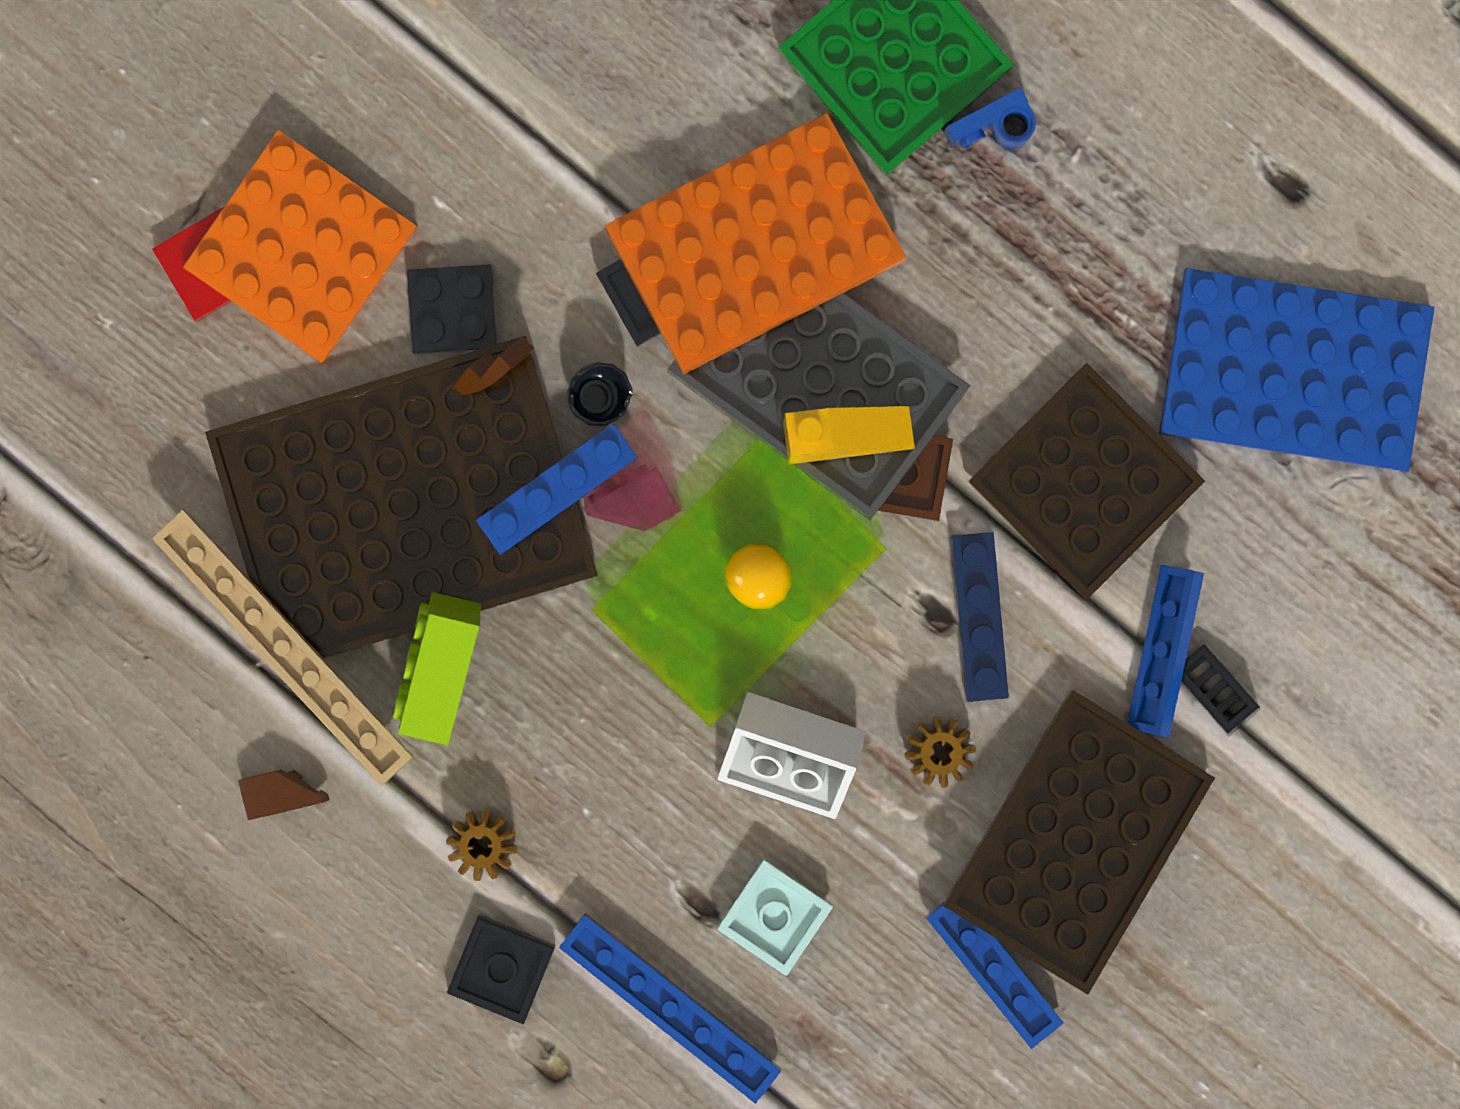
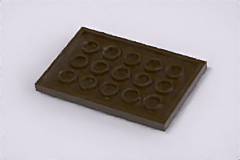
(1078, 842)

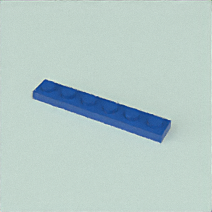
(670, 1008)

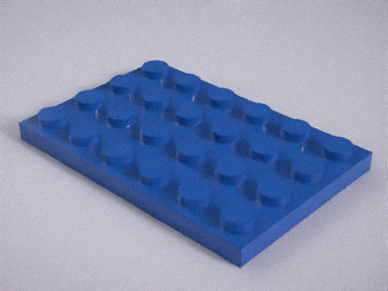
(1296, 370)

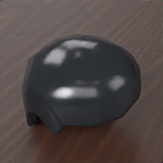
(599, 394)

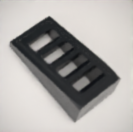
(1239, 693)

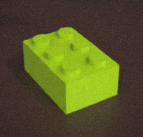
(437, 668)

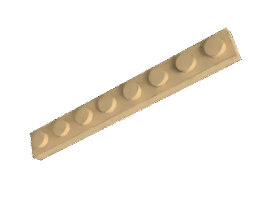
(282, 647)

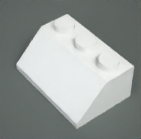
(792, 755)

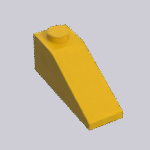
(846, 432)

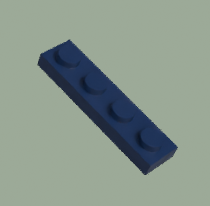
(979, 617)

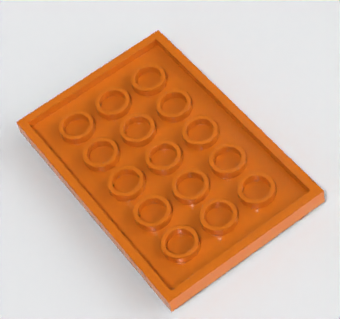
(755, 243)

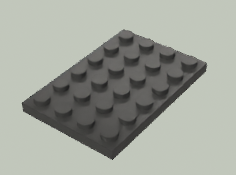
(832, 360)

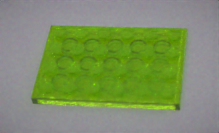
(677, 600)

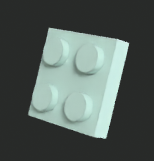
(775, 917)

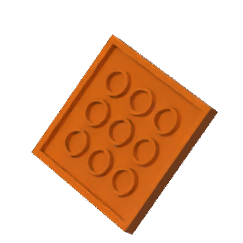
(300, 246)

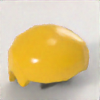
(758, 576)

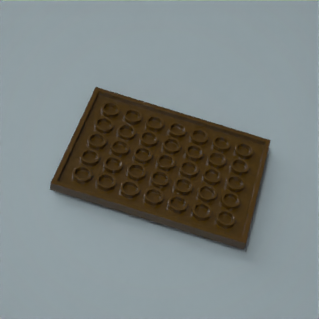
(376, 497)

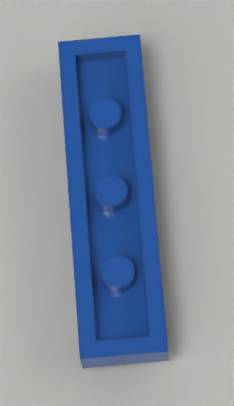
(556, 489)
(1165, 650)
(997, 976)

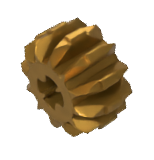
(954, 753)
(485, 859)

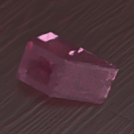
(638, 504)

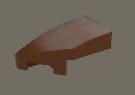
(488, 370)
(277, 793)

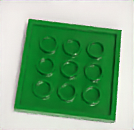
(895, 69)

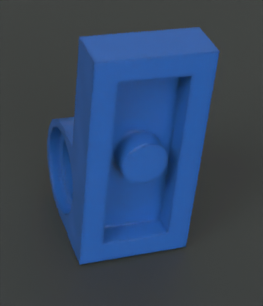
(971, 128)

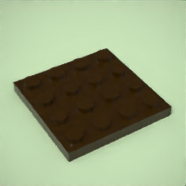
(1086, 481)

